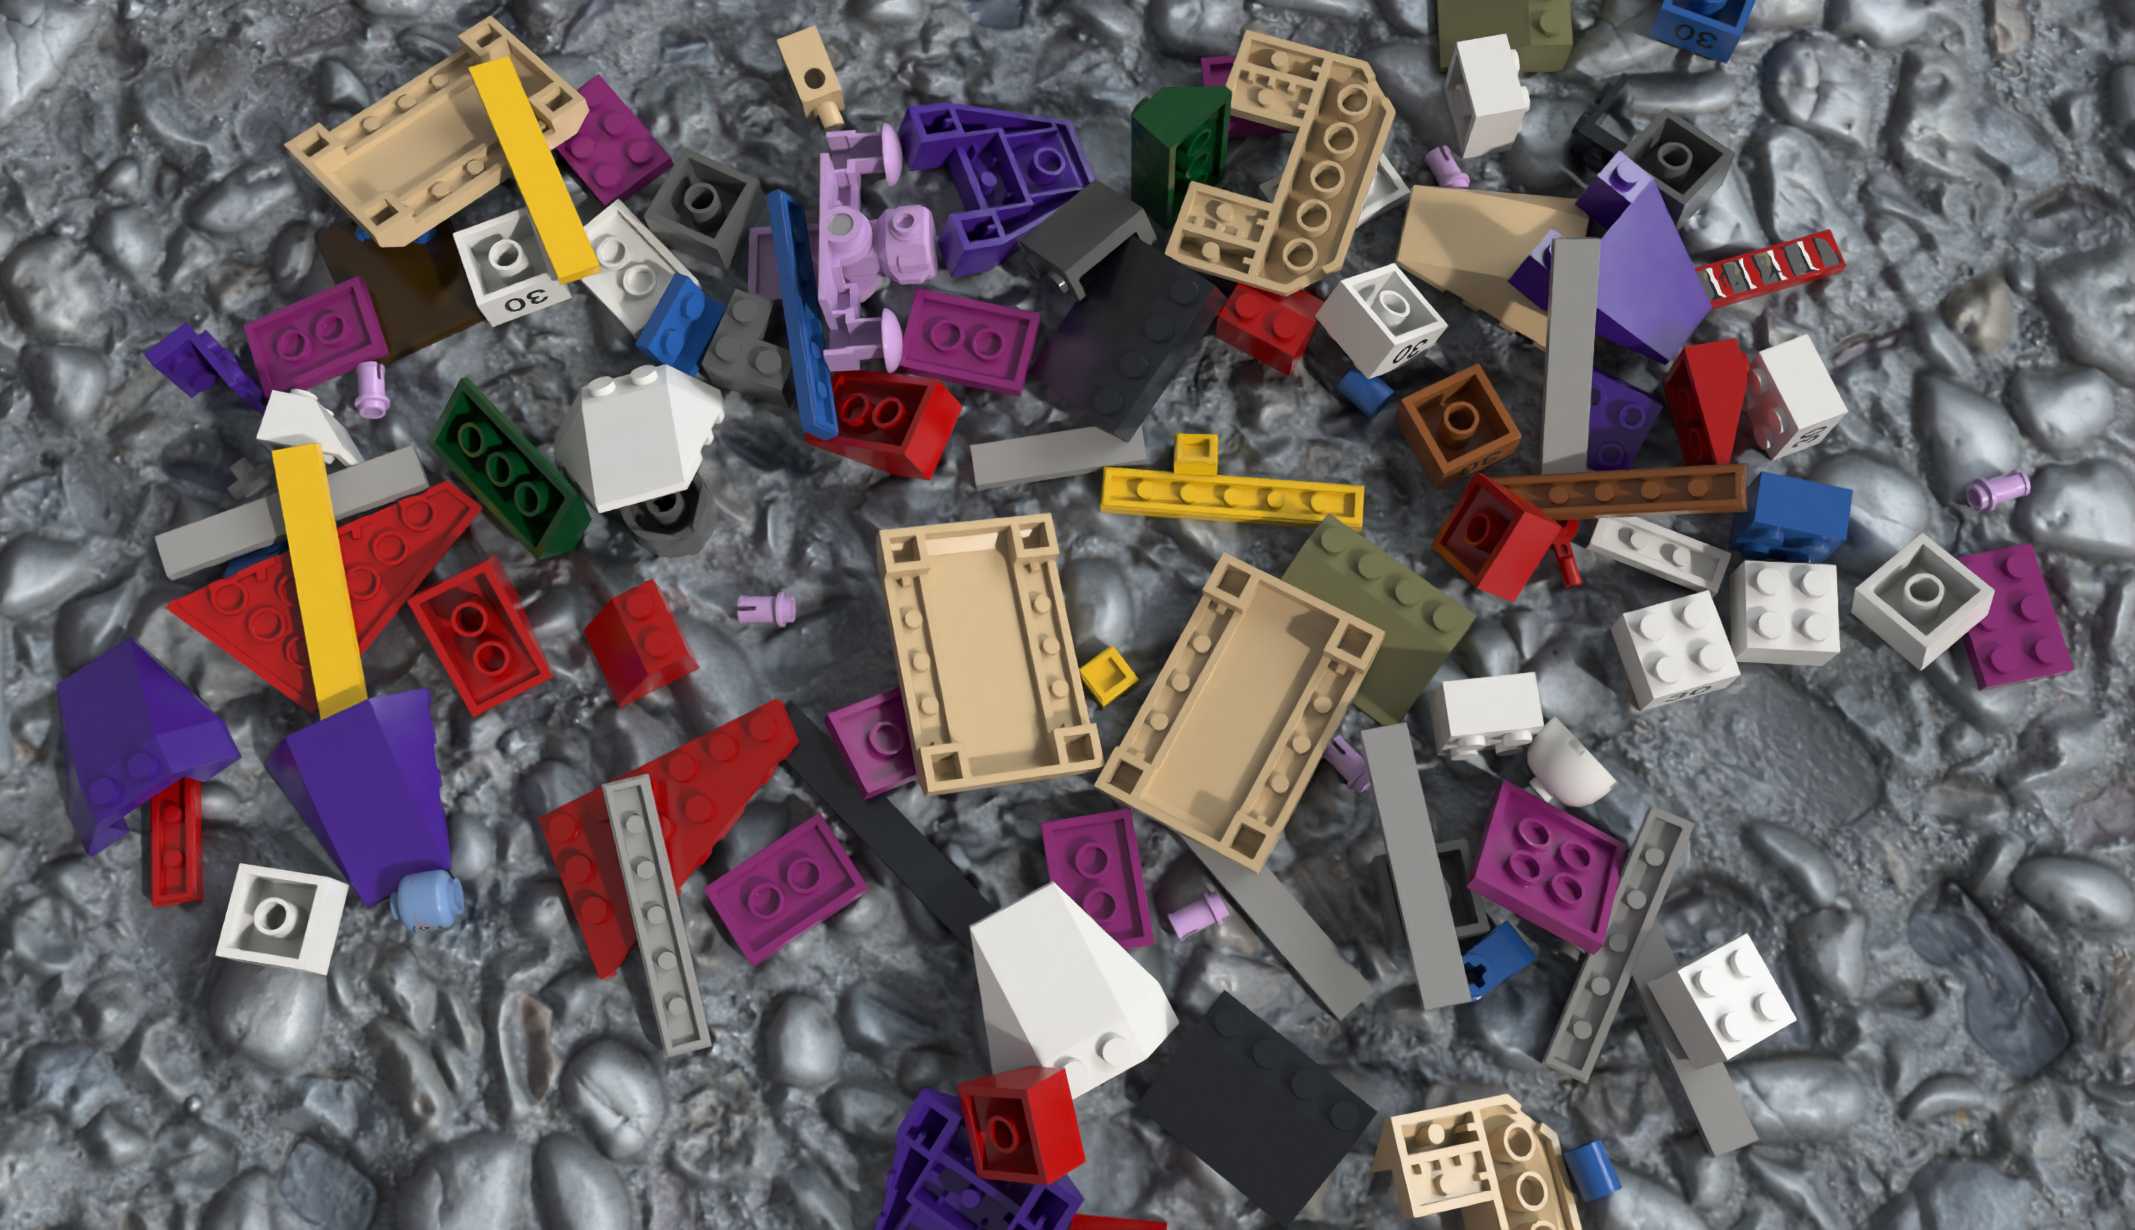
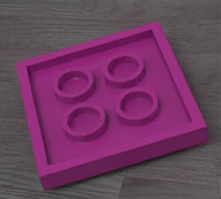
(1547, 867)

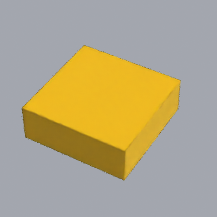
(1196, 454)
(1108, 676)

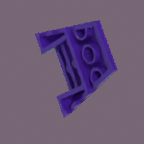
(370, 790)

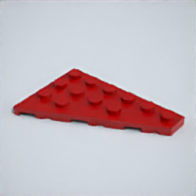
(384, 563)
(698, 800)

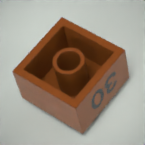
(1457, 427)

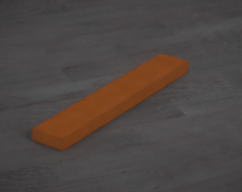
(1634, 491)

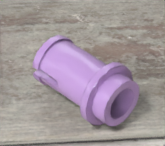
(1445, 169)
(371, 390)
(1985, 493)
(769, 609)
(1348, 764)
(1198, 915)

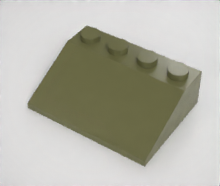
(1533, 27)
(1368, 583)

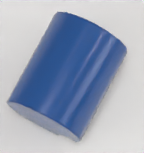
(1366, 394)
(1592, 1170)

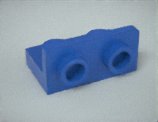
(681, 326)

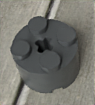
(679, 529)

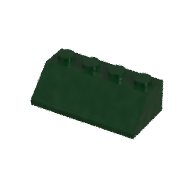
(1174, 141)
(508, 474)

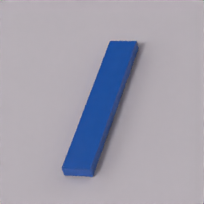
(802, 315)

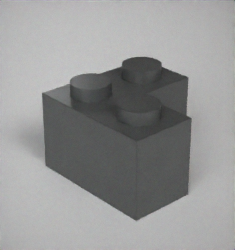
(745, 354)

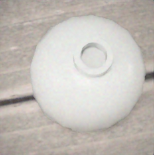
(1566, 768)

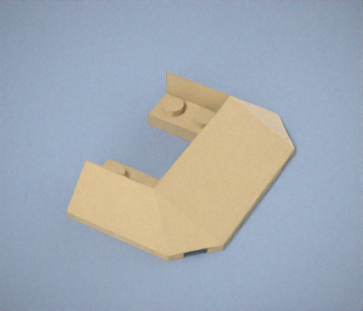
(1337, 148)
(1481, 1160)

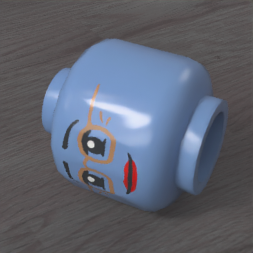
(427, 901)

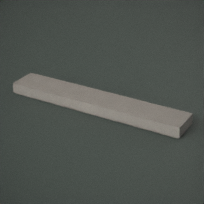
(1569, 354)
(262, 521)
(1415, 867)
(656, 915)
(1289, 931)
(1607, 973)
(1706, 1091)

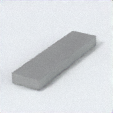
(1054, 456)

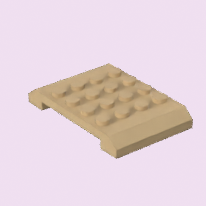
(431, 142)
(985, 654)
(1241, 713)

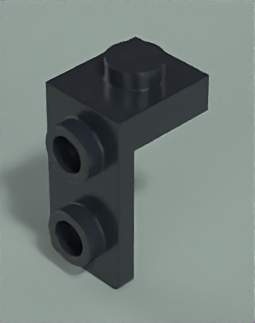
(1592, 142)

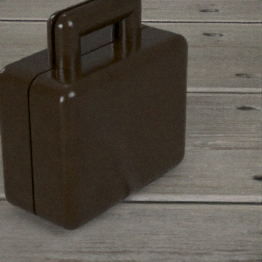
(415, 289)

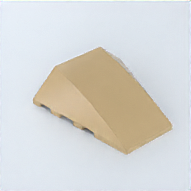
(1476, 244)

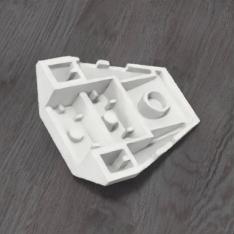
(637, 435)
(1064, 992)

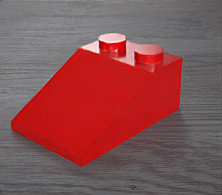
(1706, 399)
(891, 421)
(481, 634)

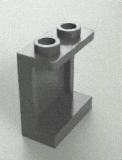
(1082, 236)

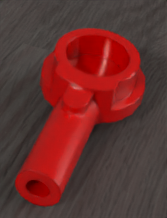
(1564, 554)

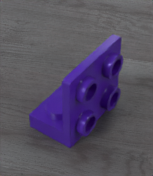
(197, 360)
(1618, 421)

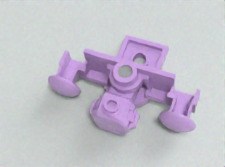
(855, 252)

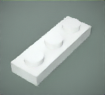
(1660, 552)

